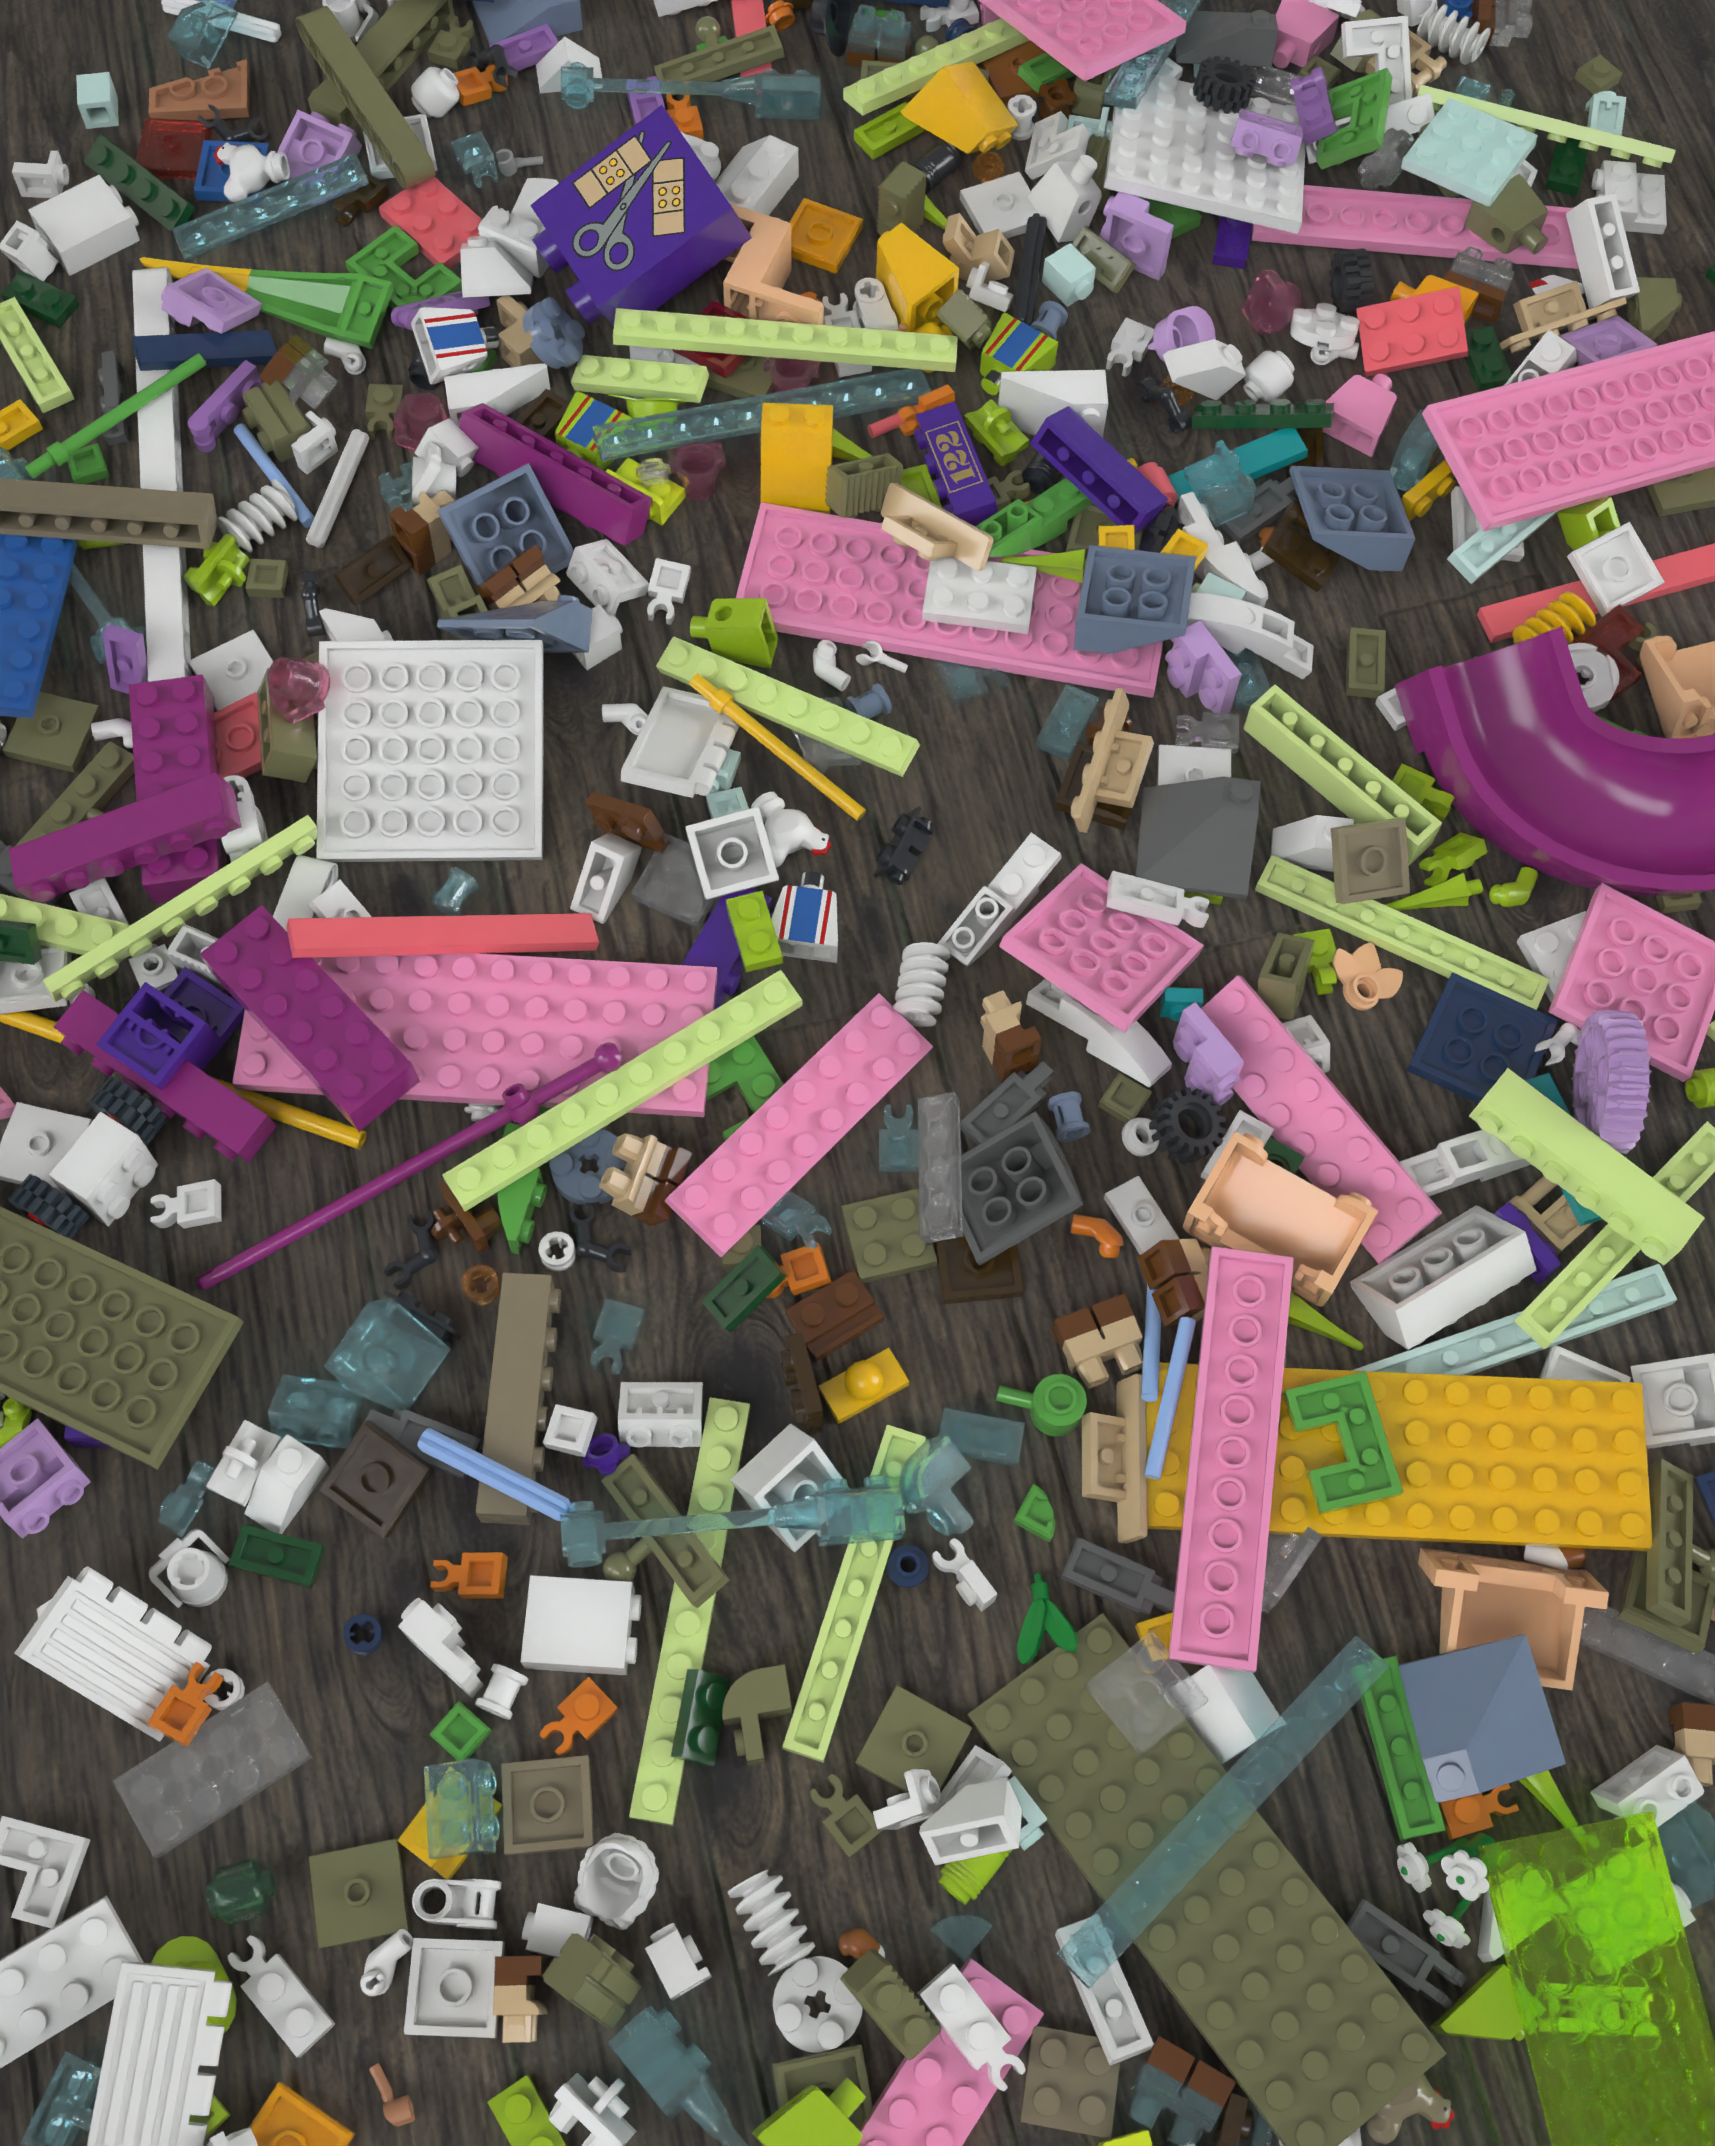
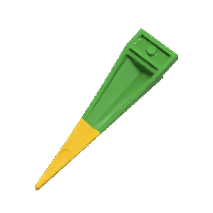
(328, 304)

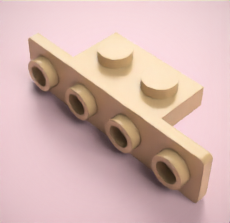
(1555, 311)
(932, 529)
(1115, 766)
(1117, 1459)

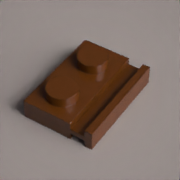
(627, 821)
(834, 1315)

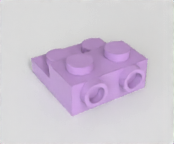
(1266, 137)
(316, 142)
(1137, 233)
(208, 299)
(1606, 340)
(1204, 668)
(1211, 1057)
(36, 1479)

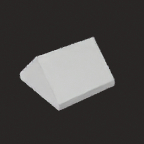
(1235, 1711)

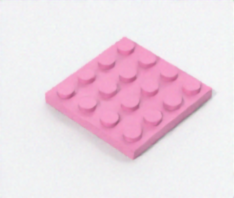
(1099, 953)
(1645, 966)

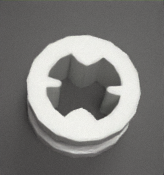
(545, 1250)
(232, 1679)

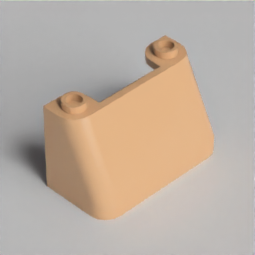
(1681, 686)
(1271, 1211)

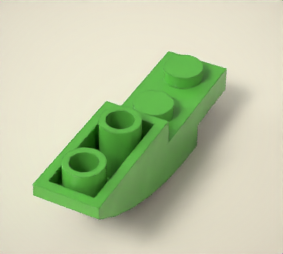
(1030, 525)
(519, 1201)

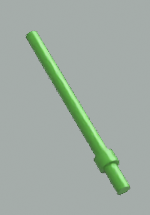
(59, 453)

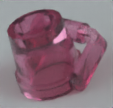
(1271, 307)
(791, 373)
(421, 413)
(697, 467)
(301, 682)

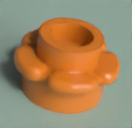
(780, 15)

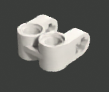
(253, 826)

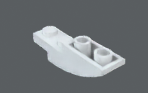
(1405, 115)
(1221, 560)
(1251, 626)
(1001, 901)
(1129, 1052)
(1462, 1161)

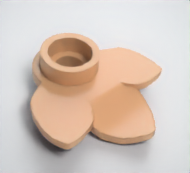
(1364, 972)

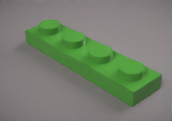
(1400, 1756)

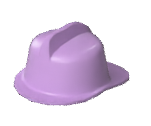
(1182, 329)

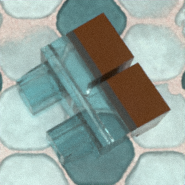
(878, 37)
(1160, 2082)

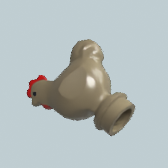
(1416, 2098)

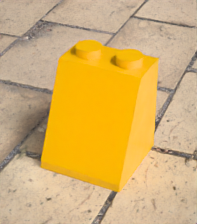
(962, 110)
(914, 277)
(796, 455)

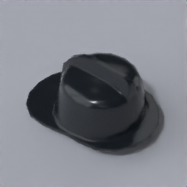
(833, 21)

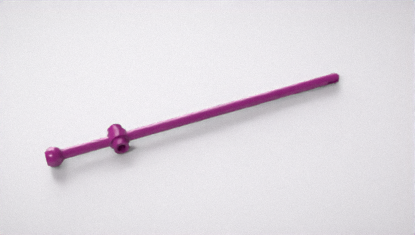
(520, 1107)

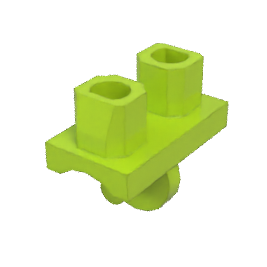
(996, 430)
(220, 569)

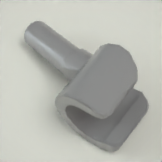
(509, 165)

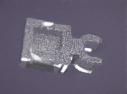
(1213, 731)

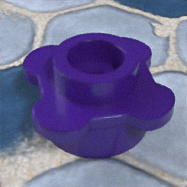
(605, 1453)

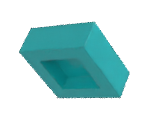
(1177, 999)

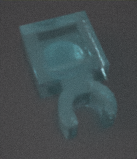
(475, 157)
(898, 1144)
(794, 1217)
(616, 1329)
(182, 1506)

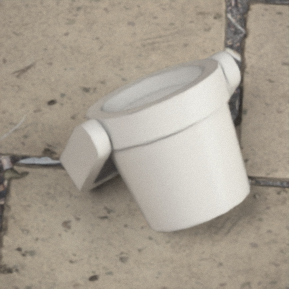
(349, 18)
(432, 475)
(194, 1574)

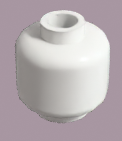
(435, 92)
(1268, 376)

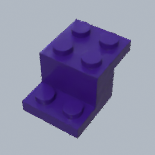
(165, 1029)

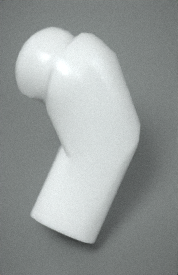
(349, 353)
(825, 665)
(629, 714)

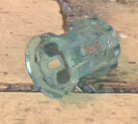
(454, 892)

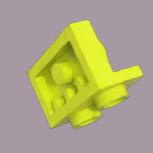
(665, 496)

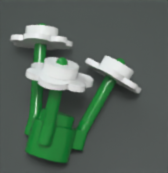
(1465, 1874)

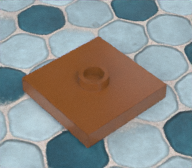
(1004, 71)

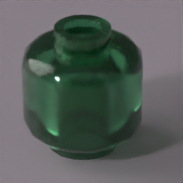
(240, 1892)

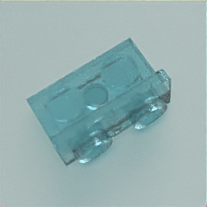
(1222, 485)
(314, 1411)
(460, 1808)
(1690, 1852)

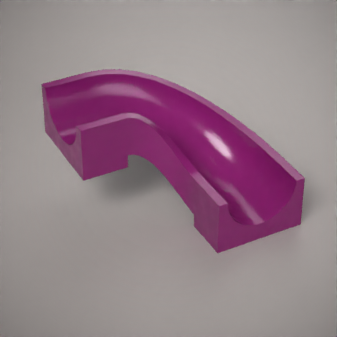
(1558, 780)

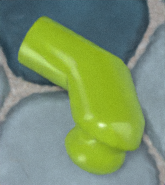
(1516, 892)
(16, 1420)

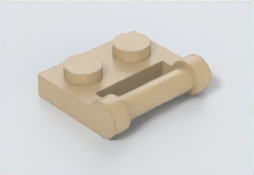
(1557, 1223)

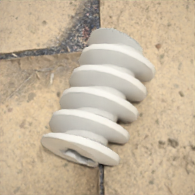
(1452, 35)
(258, 515)
(921, 983)
(771, 1921)

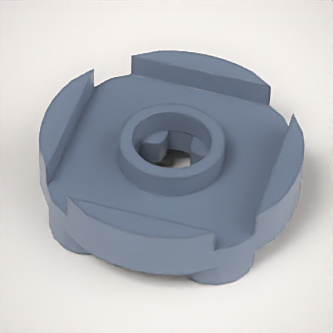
(554, 334)
(567, 1168)

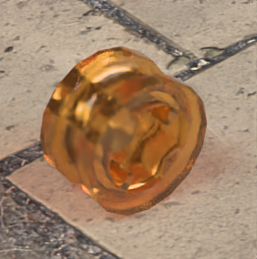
(468, 1283)

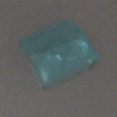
(387, 1355)

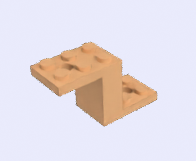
(760, 272)

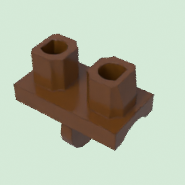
(477, 1228)

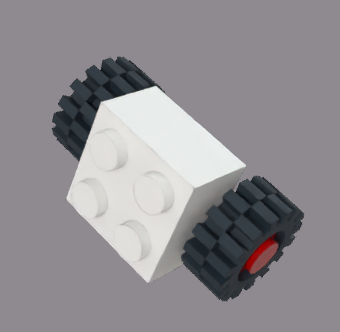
(101, 1166)

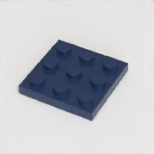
(1478, 1037)

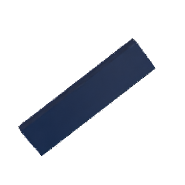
(217, 349)

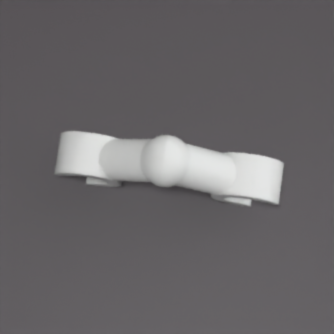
(1557, 1044)

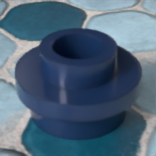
(902, 1578)

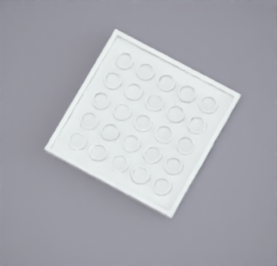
(1184, 157)
(431, 751)

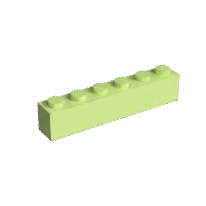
(1336, 768)
(1587, 1167)

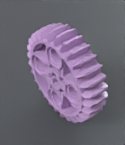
(1612, 1078)

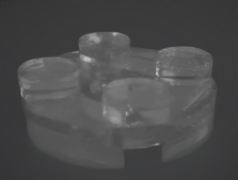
(1386, 162)

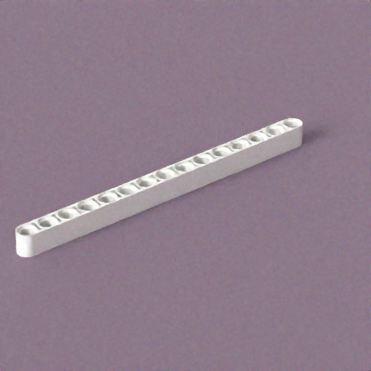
(161, 470)

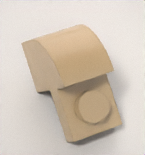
(971, 250)
(513, 340)

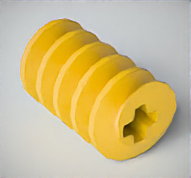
(1565, 612)

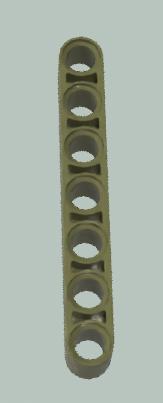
(365, 97)

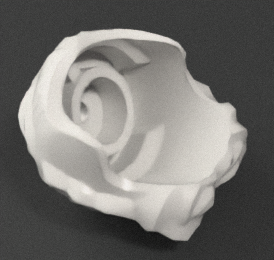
(616, 1880)

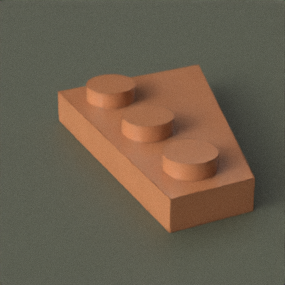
(187, 98)

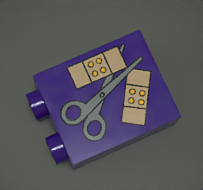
(637, 222)

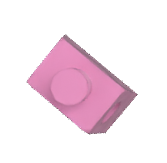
(1302, 32)
(1362, 412)

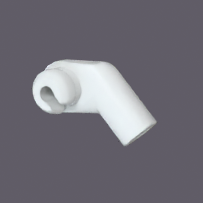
(1323, 356)
(112, 729)
(382, 1963)

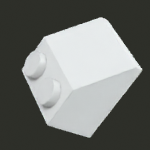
(732, 853)
(783, 1472)

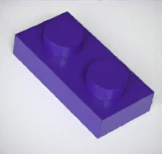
(1232, 243)
(1542, 1252)

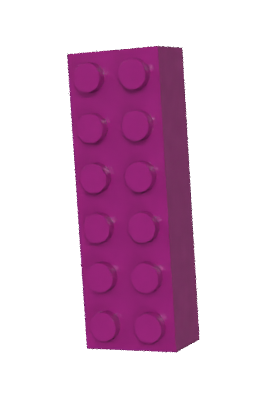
(173, 746)
(310, 1019)

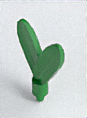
(1044, 1615)

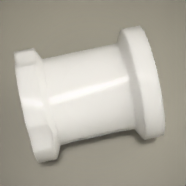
(1022, 110)
(501, 1691)

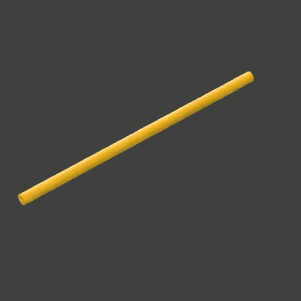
(273, 1108)

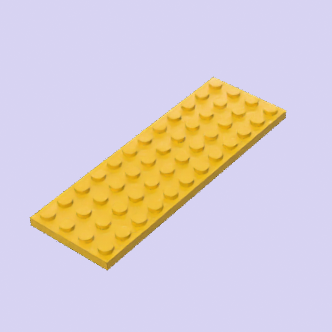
(1472, 1461)

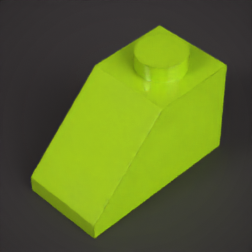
(1588, 521)
(1484, 2010)

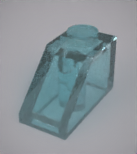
(201, 31)

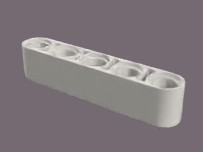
(305, 882)

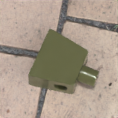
(1512, 218)

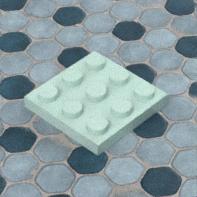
(1469, 152)

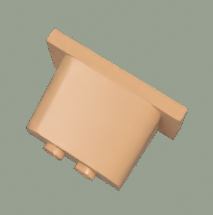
(1505, 1598)

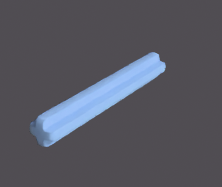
(493, 1474)

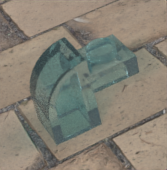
(927, 1484)

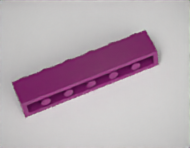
(566, 479)
(125, 838)
(190, 1093)

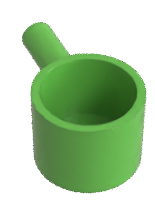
(1054, 1406)

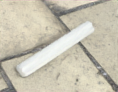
(243, 23)
(337, 488)

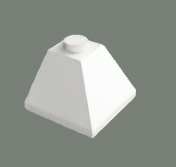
(491, 270)

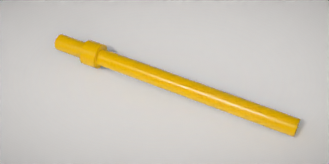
(723, 702)

